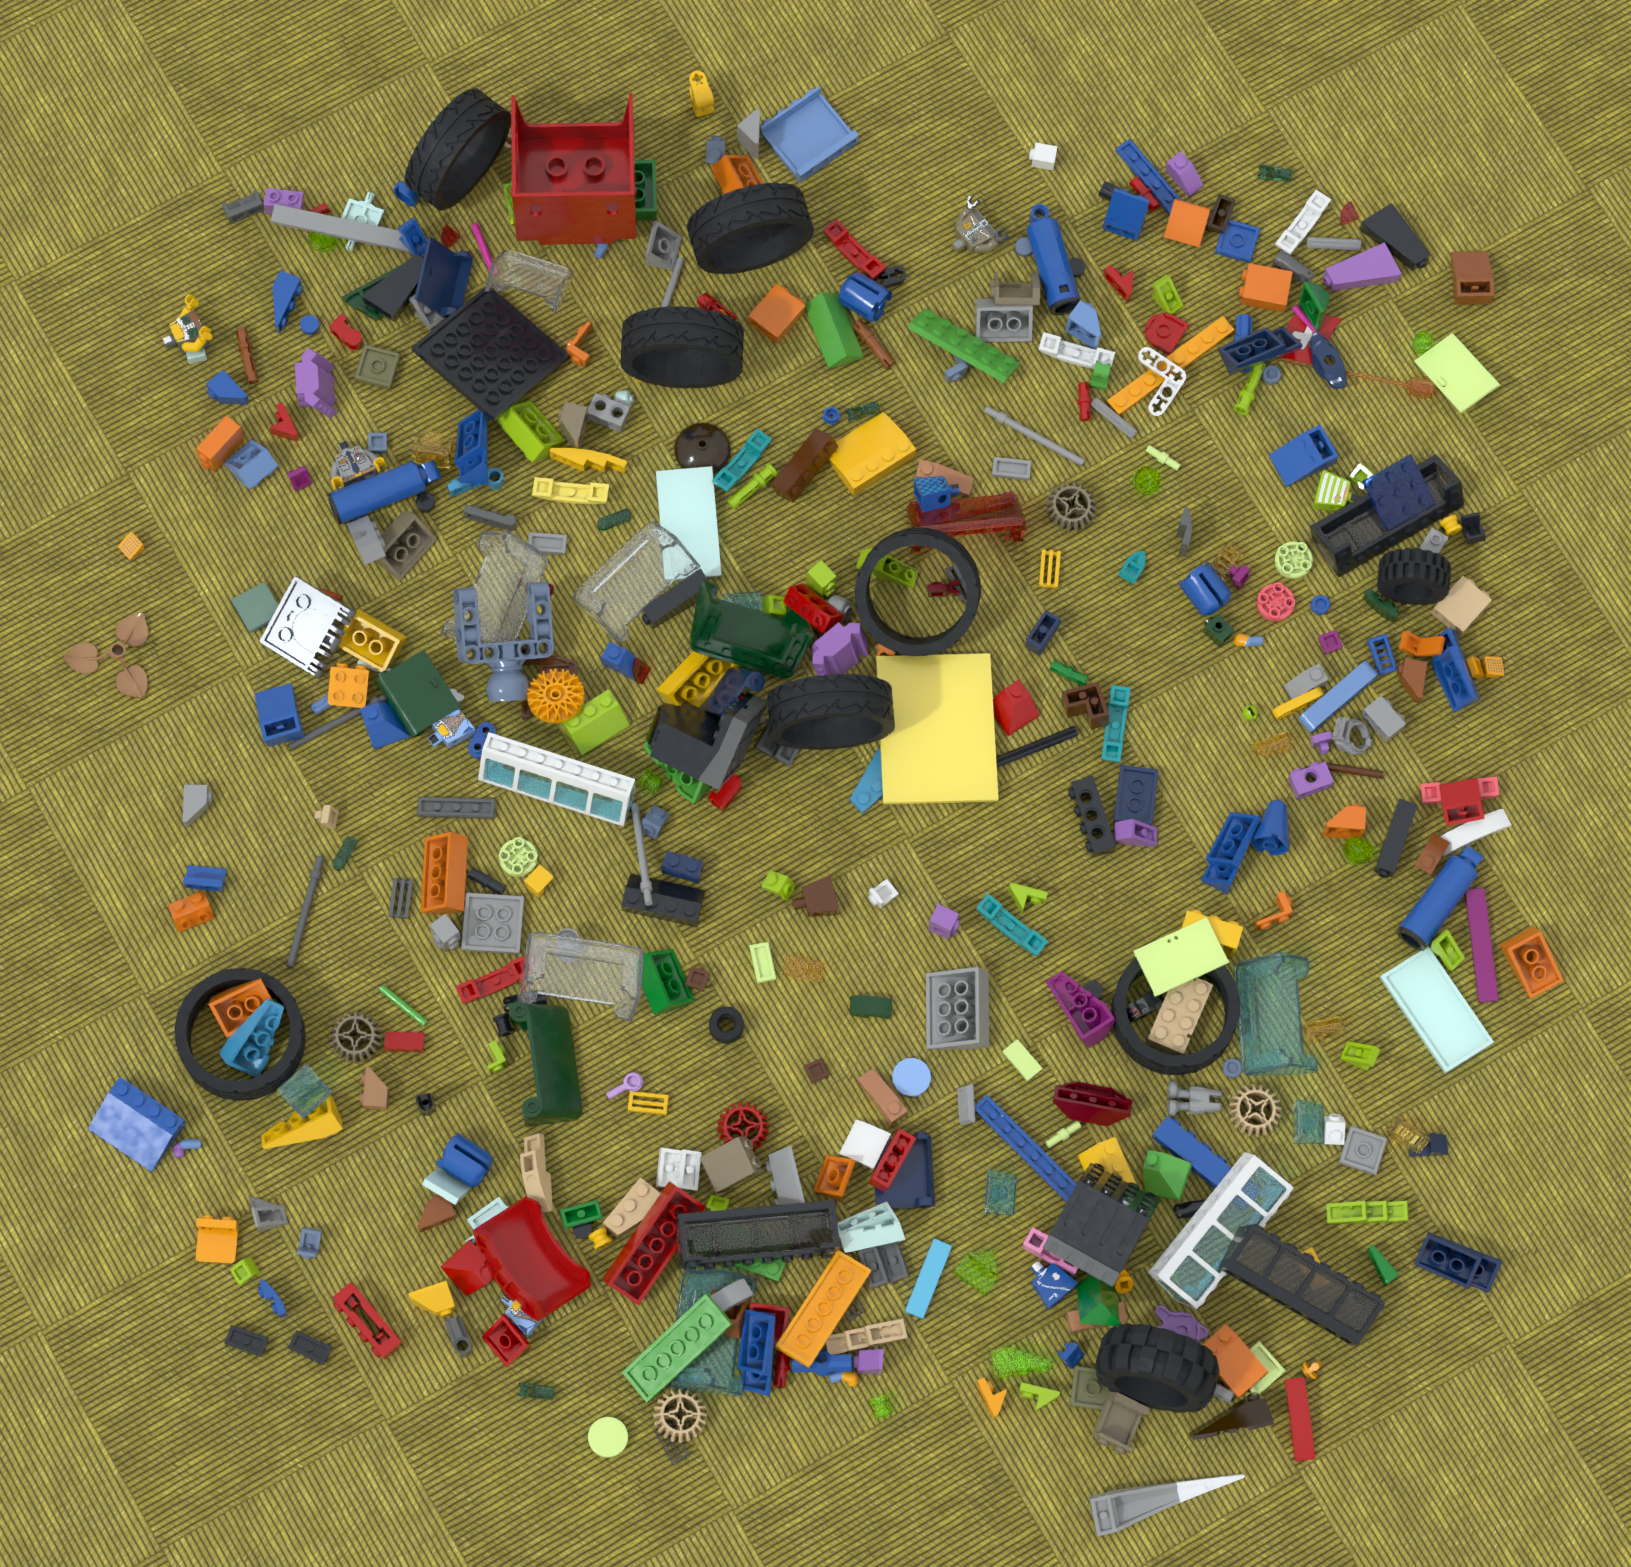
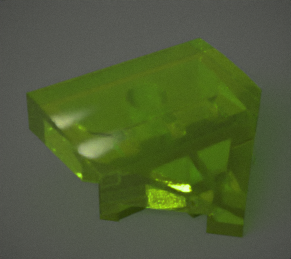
(978, 1270)

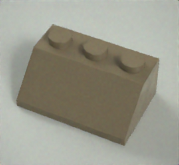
(405, 544)

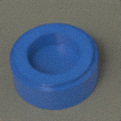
(309, 325)
(1320, 605)

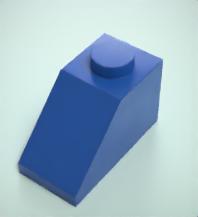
(226, 390)
(618, 659)

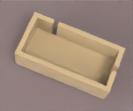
(1179, 1016)

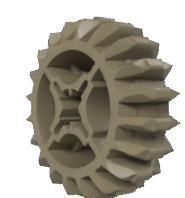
(1064, 503)
(364, 1037)

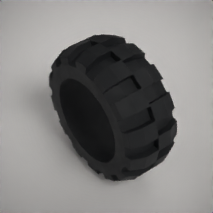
(1157, 1368)

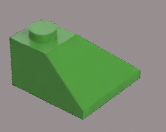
(1165, 1175)

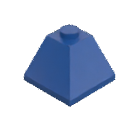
(383, 724)

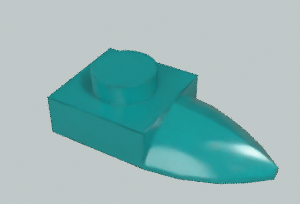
(1133, 567)

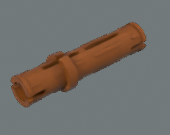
(869, 338)
(245, 348)

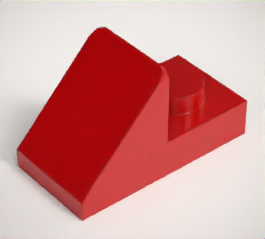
(1122, 285)
(285, 426)

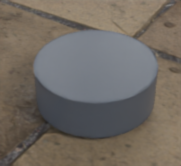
(1023, 247)
(1271, 375)
(1232, 1068)

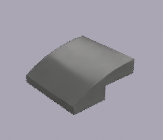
(1184, 531)
(777, 752)
(886, 1264)

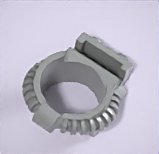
(1341, 735)

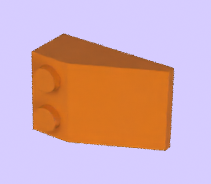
(1532, 961)
(238, 1004)
(1236, 1362)

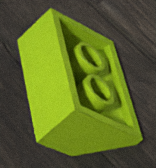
(530, 430)
(596, 723)

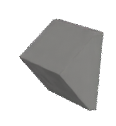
(749, 133)
(662, 247)

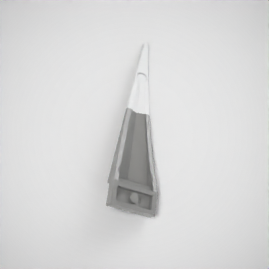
(1126, 1506)

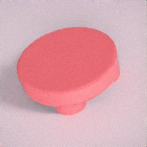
(1275, 602)

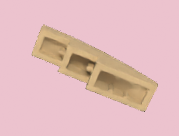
(866, 1337)

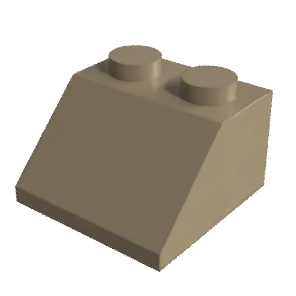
(573, 423)

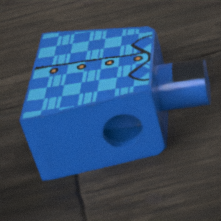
(934, 492)

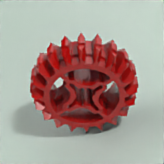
(751, 1125)

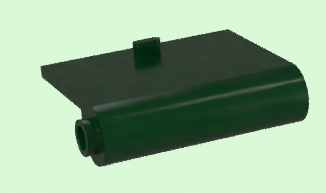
(414, 696)

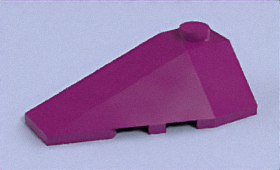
(1086, 1012)

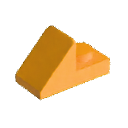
(992, 1401)

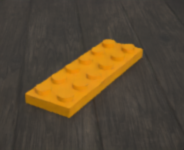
(823, 1309)

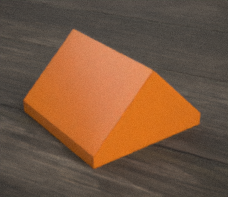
(834, 1177)

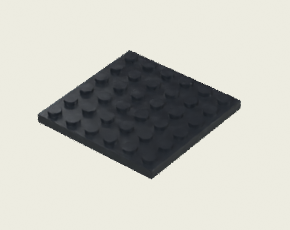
(490, 353)

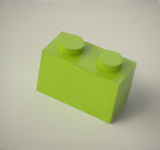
(822, 580)

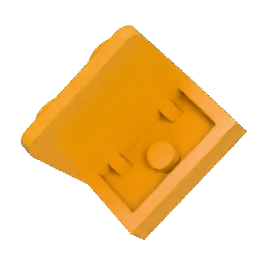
(348, 686)
(216, 1240)

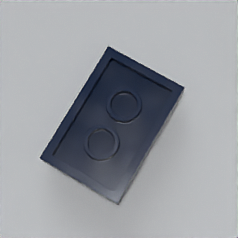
(1136, 794)

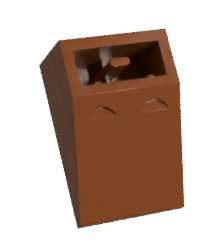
(1472, 278)

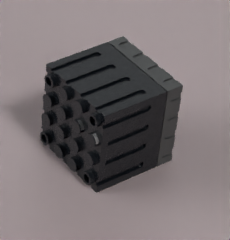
(1101, 1223)

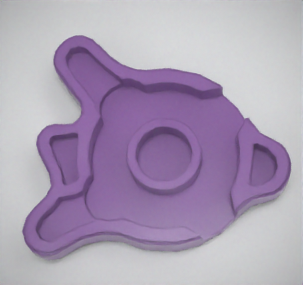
(1181, 1323)

